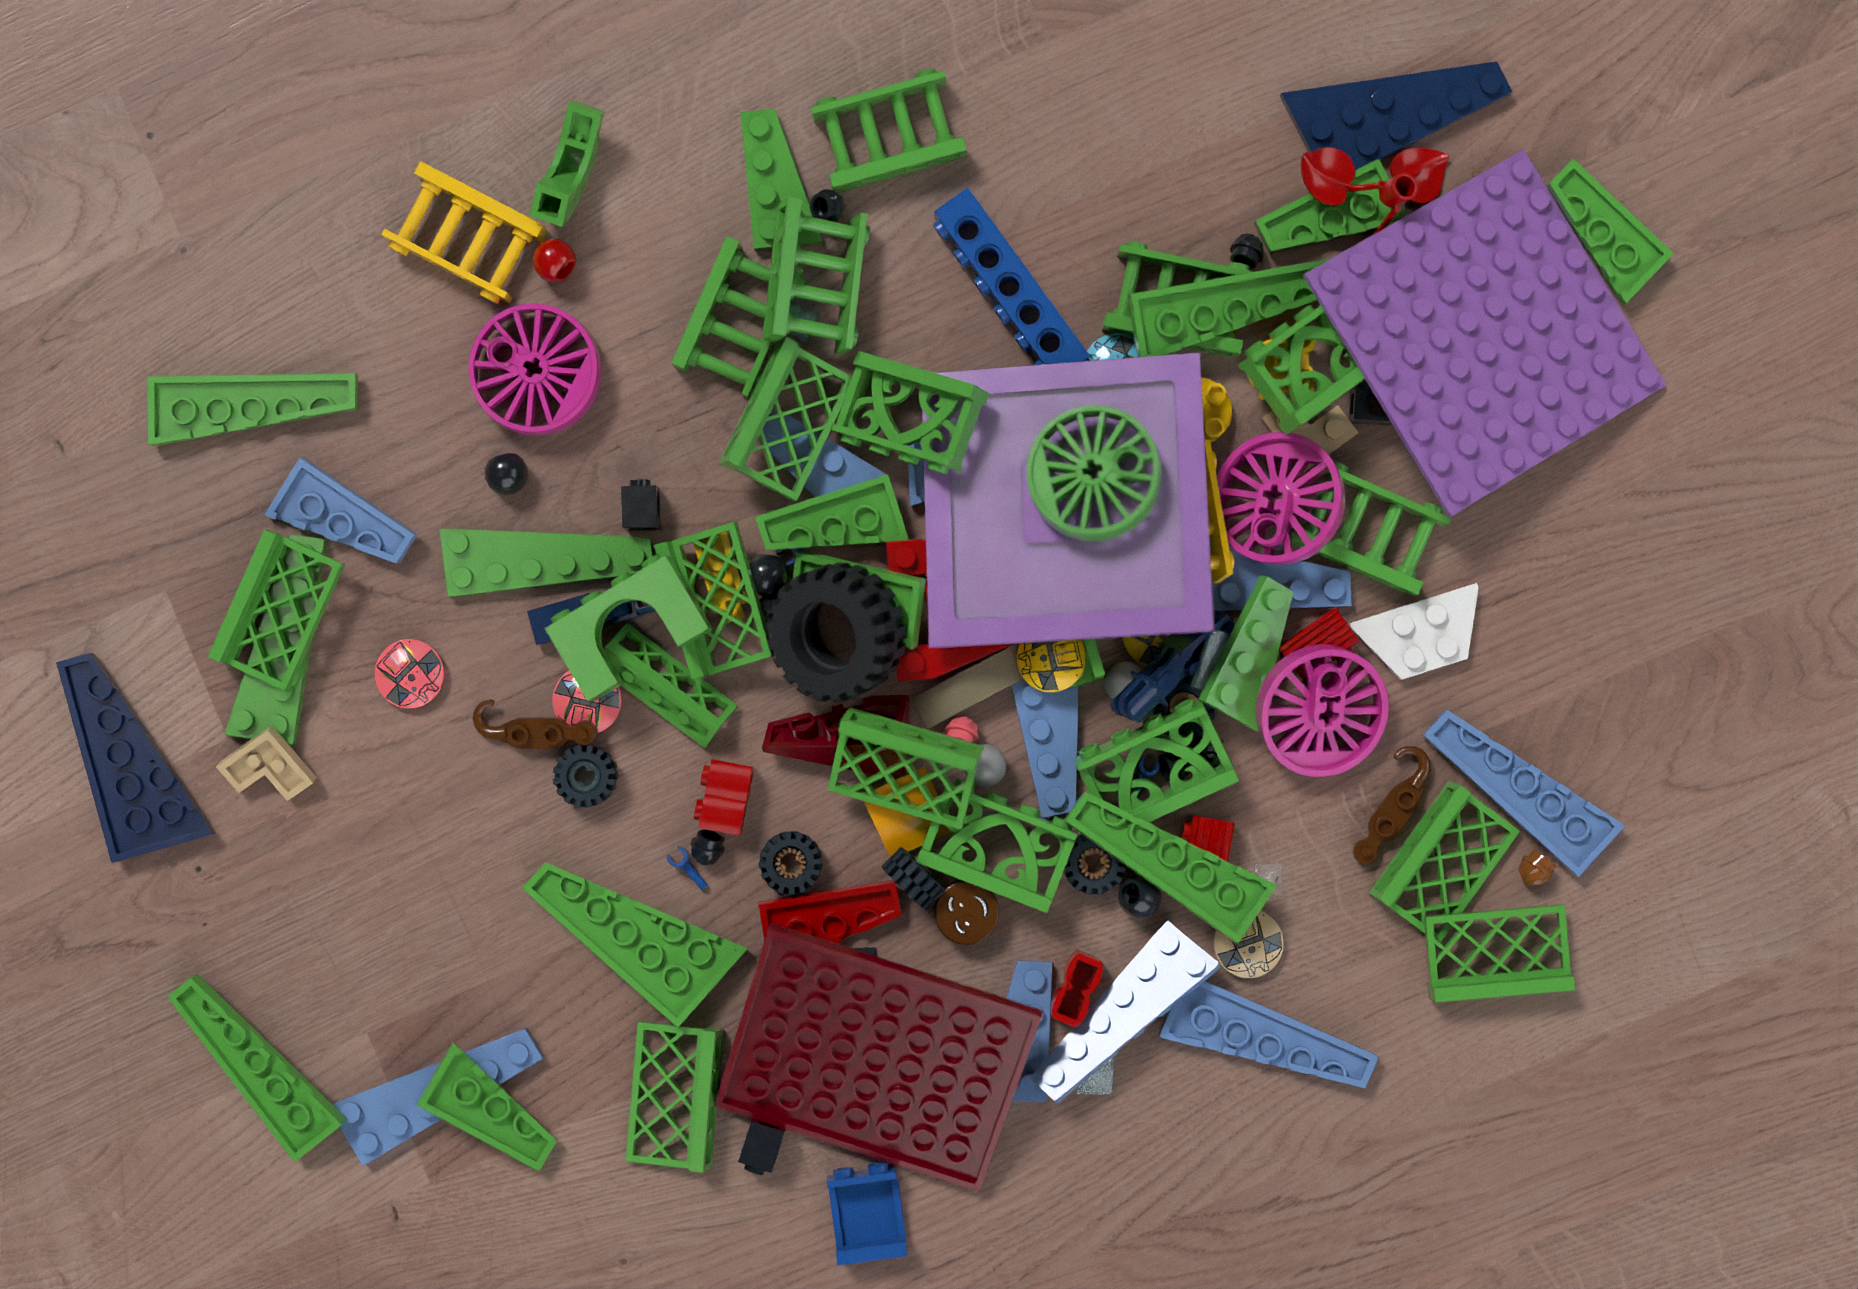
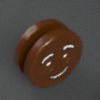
(966, 913)

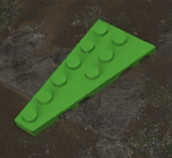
(652, 951)

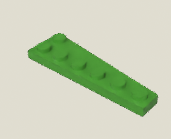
(1198, 311)
(222, 404)
(519, 560)
(257, 702)
(1195, 878)
(269, 1083)

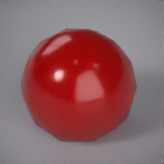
(554, 260)

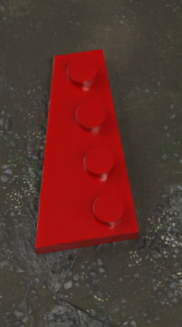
(834, 912)

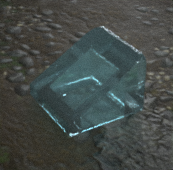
(1100, 1082)

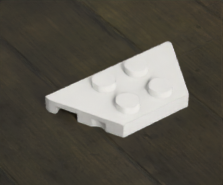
(1422, 633)

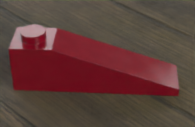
(817, 736)

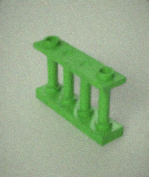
(913, 156)
(1137, 252)
(784, 288)
(704, 322)
(1372, 562)

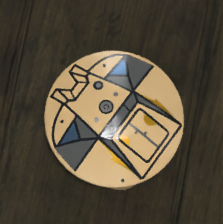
(1257, 950)

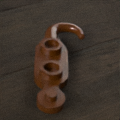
(534, 731)
(1395, 808)

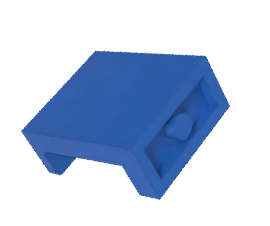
(867, 1214)

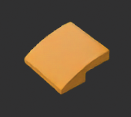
(899, 828)

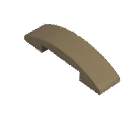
(969, 687)

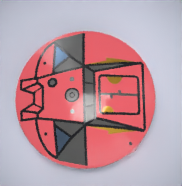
(409, 673)
(573, 707)

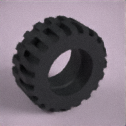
(798, 640)

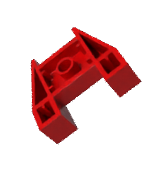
(922, 662)

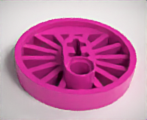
(580, 393)
(1292, 487)
(1328, 700)

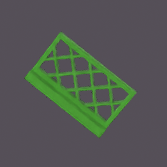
(760, 406)
(250, 597)
(700, 652)
(905, 740)
(1424, 840)
(1500, 983)
(704, 1095)

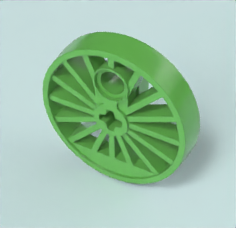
(1079, 470)

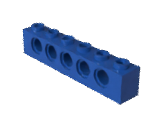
(966, 210)

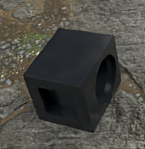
(1359, 410)
(640, 506)
(761, 1147)

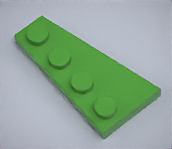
(770, 177)
(1312, 222)
(1612, 235)
(842, 517)
(907, 588)
(1249, 653)
(480, 1106)

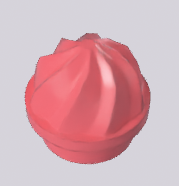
(963, 728)

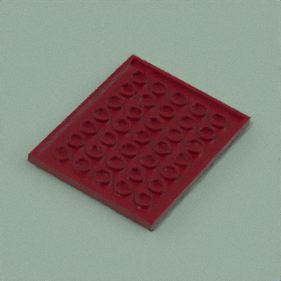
(877, 1057)

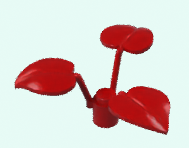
(1414, 172)

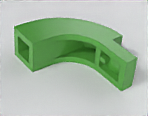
(571, 167)

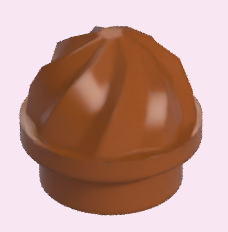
(1536, 869)

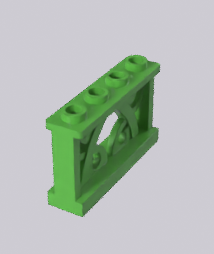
(885, 374)
(1305, 401)
(1204, 779)
(1024, 887)

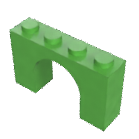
(579, 632)

